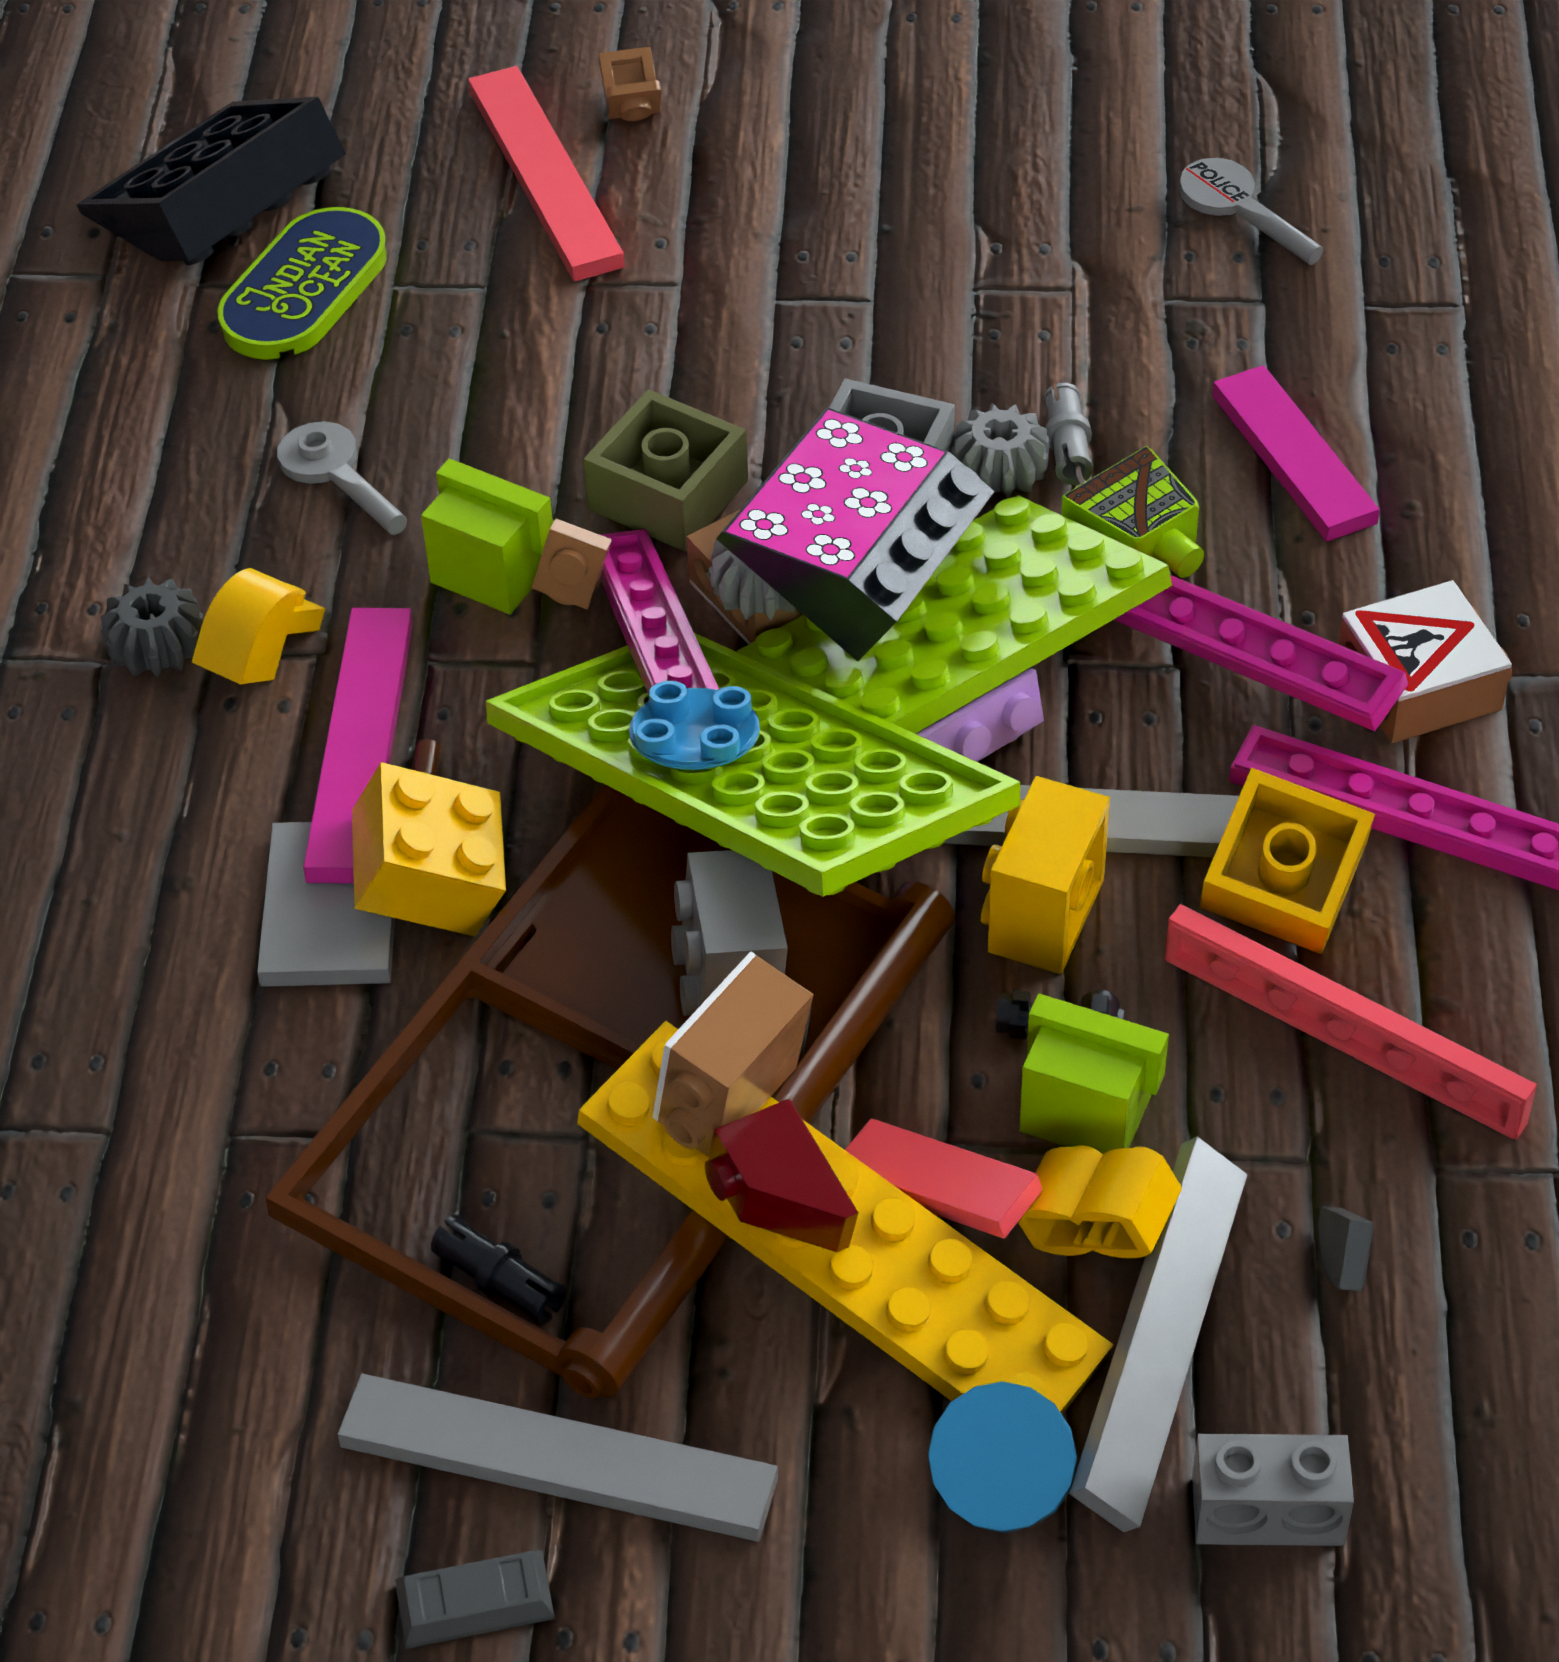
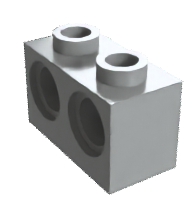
(1272, 1489)

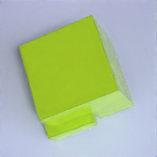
(485, 536)
(1087, 1075)

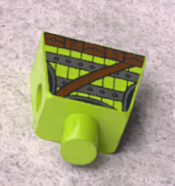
(1142, 508)

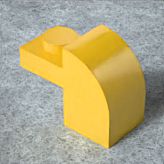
(250, 624)

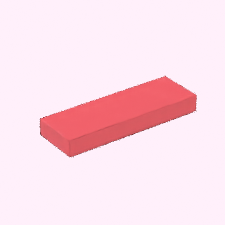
(948, 1178)

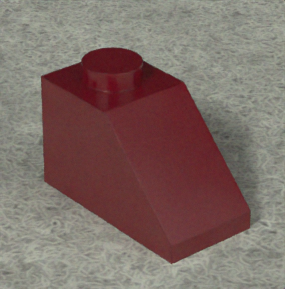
(780, 1178)

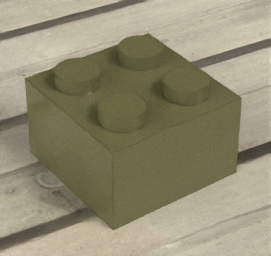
(666, 469)

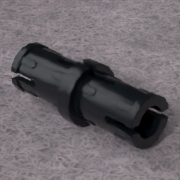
(498, 1269)

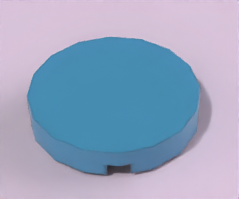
(1002, 1457)

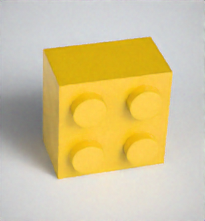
(428, 850)
(1286, 860)
(1045, 874)

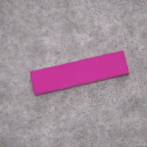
(1296, 453)

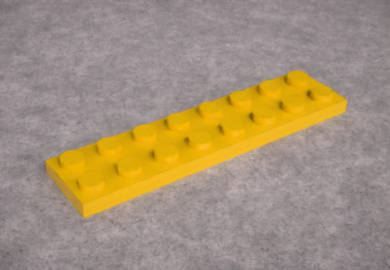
(901, 1281)

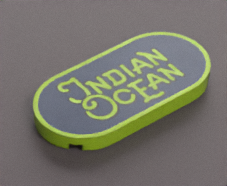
(302, 282)

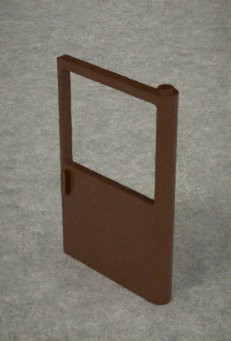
(604, 984)

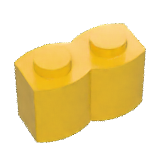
(1101, 1201)

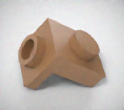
(630, 84)
(571, 564)

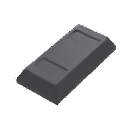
(474, 1598)

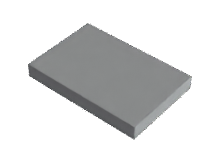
(312, 927)

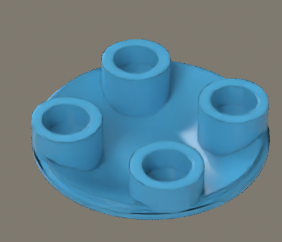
(694, 726)

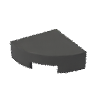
(1344, 1247)

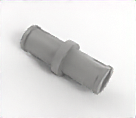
(1068, 433)

